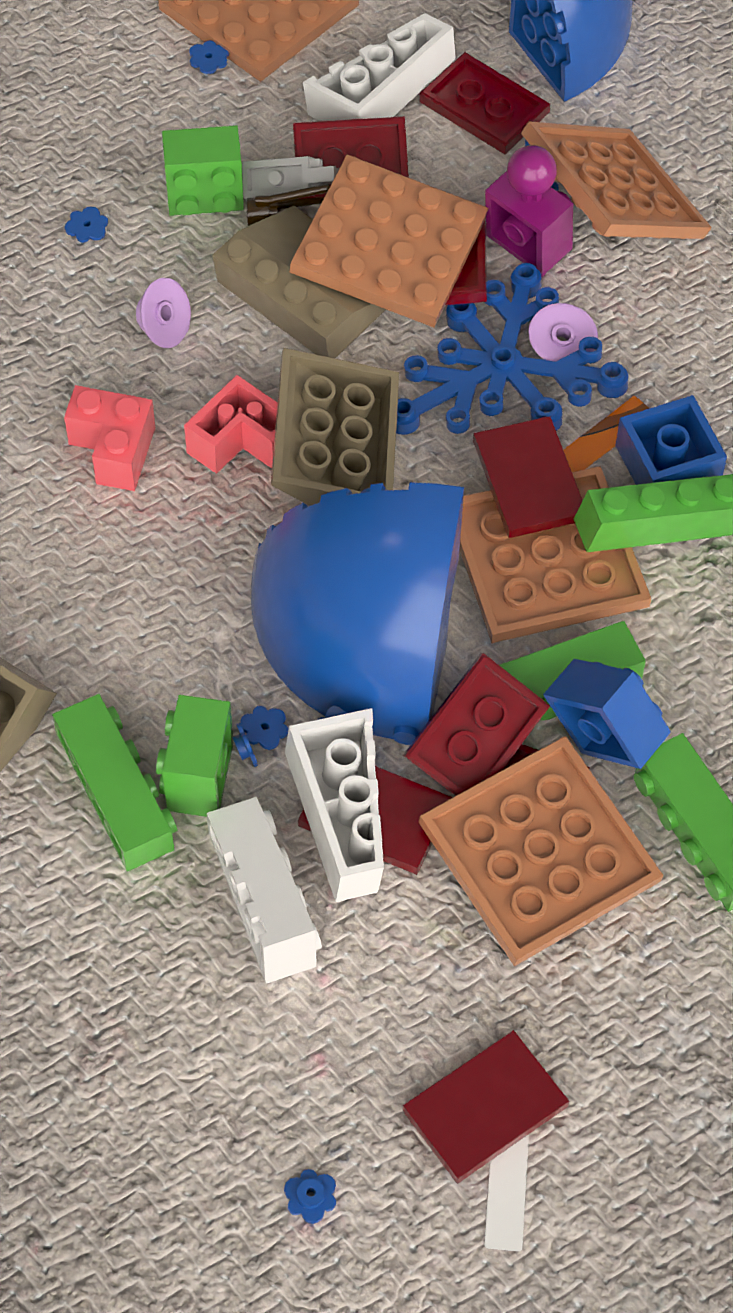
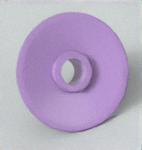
(164, 312)
(562, 321)

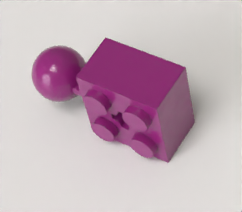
(527, 213)

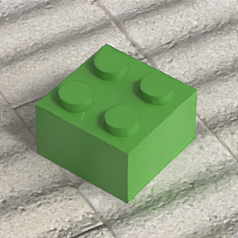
(203, 170)
(196, 755)

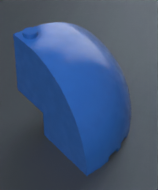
(571, 39)
(360, 601)

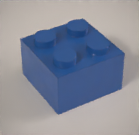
(669, 443)
(607, 712)

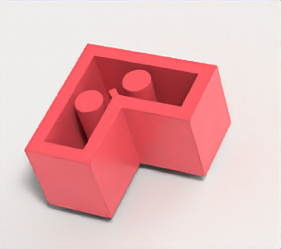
(230, 422)
(116, 428)

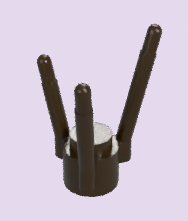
(266, 206)

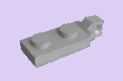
(284, 175)

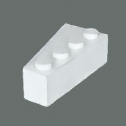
(384, 73)
(339, 794)

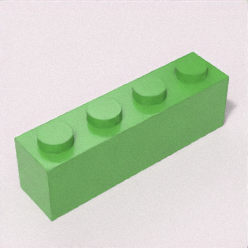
(656, 513)
(608, 645)
(114, 782)
(695, 810)

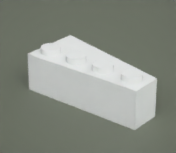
(264, 889)

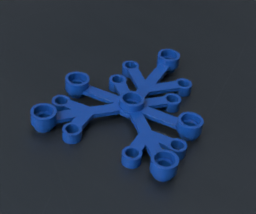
(504, 362)

